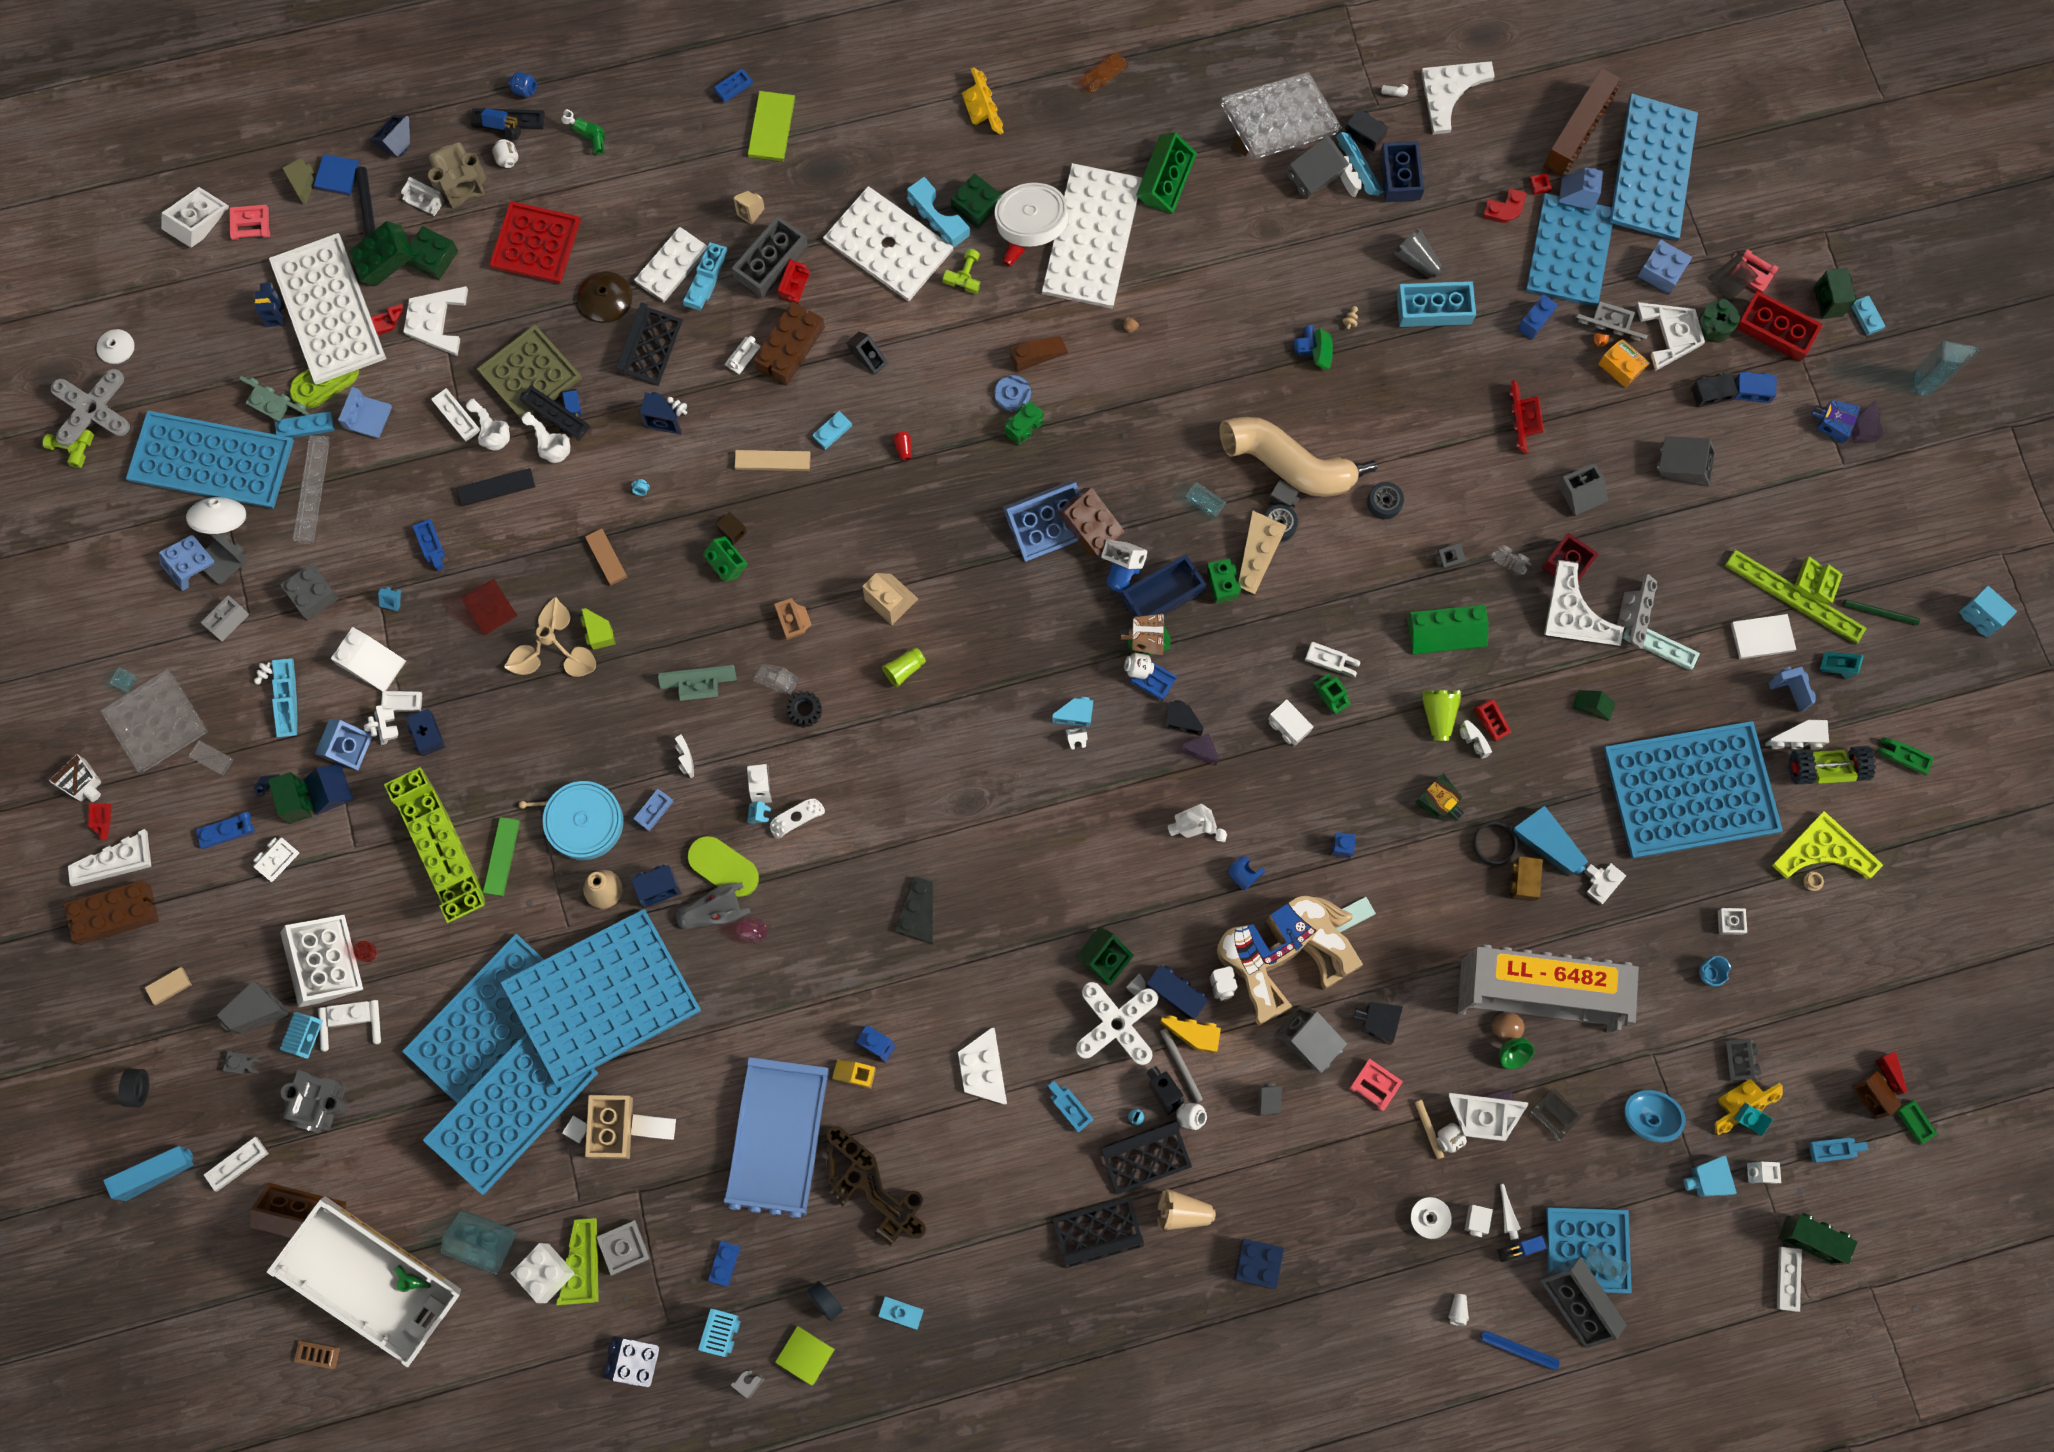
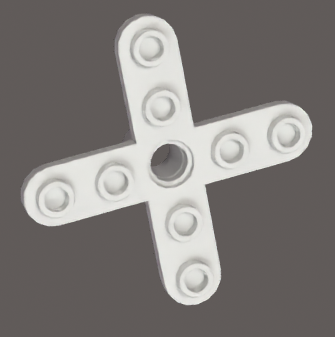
(1127, 1015)

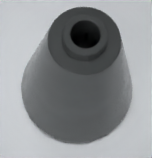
(1419, 254)

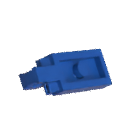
(430, 543)

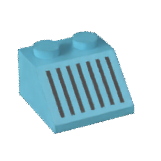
(719, 1333)

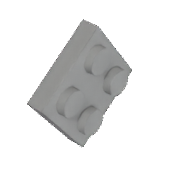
(623, 1248)

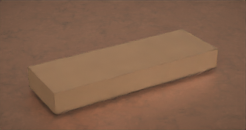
(606, 557)

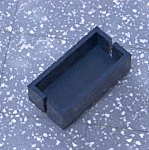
(1164, 589)

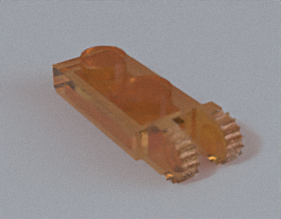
(1105, 71)

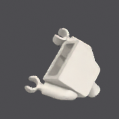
(1196, 821)

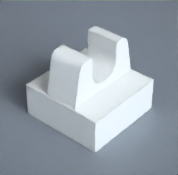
(1075, 735)

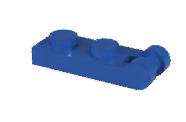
(225, 831)

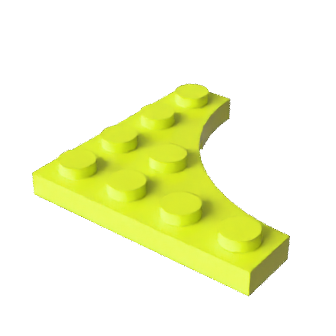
(1826, 843)

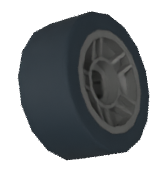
(1385, 491)
(824, 1301)

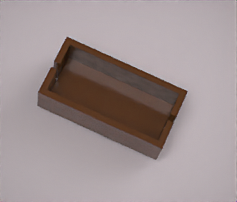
(789, 343)
(111, 912)

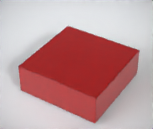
(1540, 184)

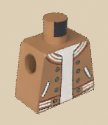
(1146, 634)

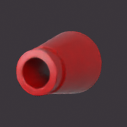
(1012, 253)
(903, 445)

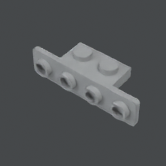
(1614, 318)
(1636, 610)

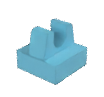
(756, 812)

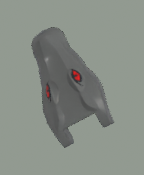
(714, 908)

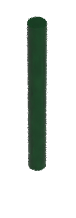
(1881, 612)

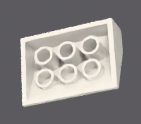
(321, 960)

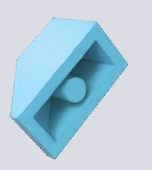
(1075, 713)

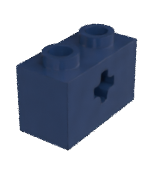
(432, 740)

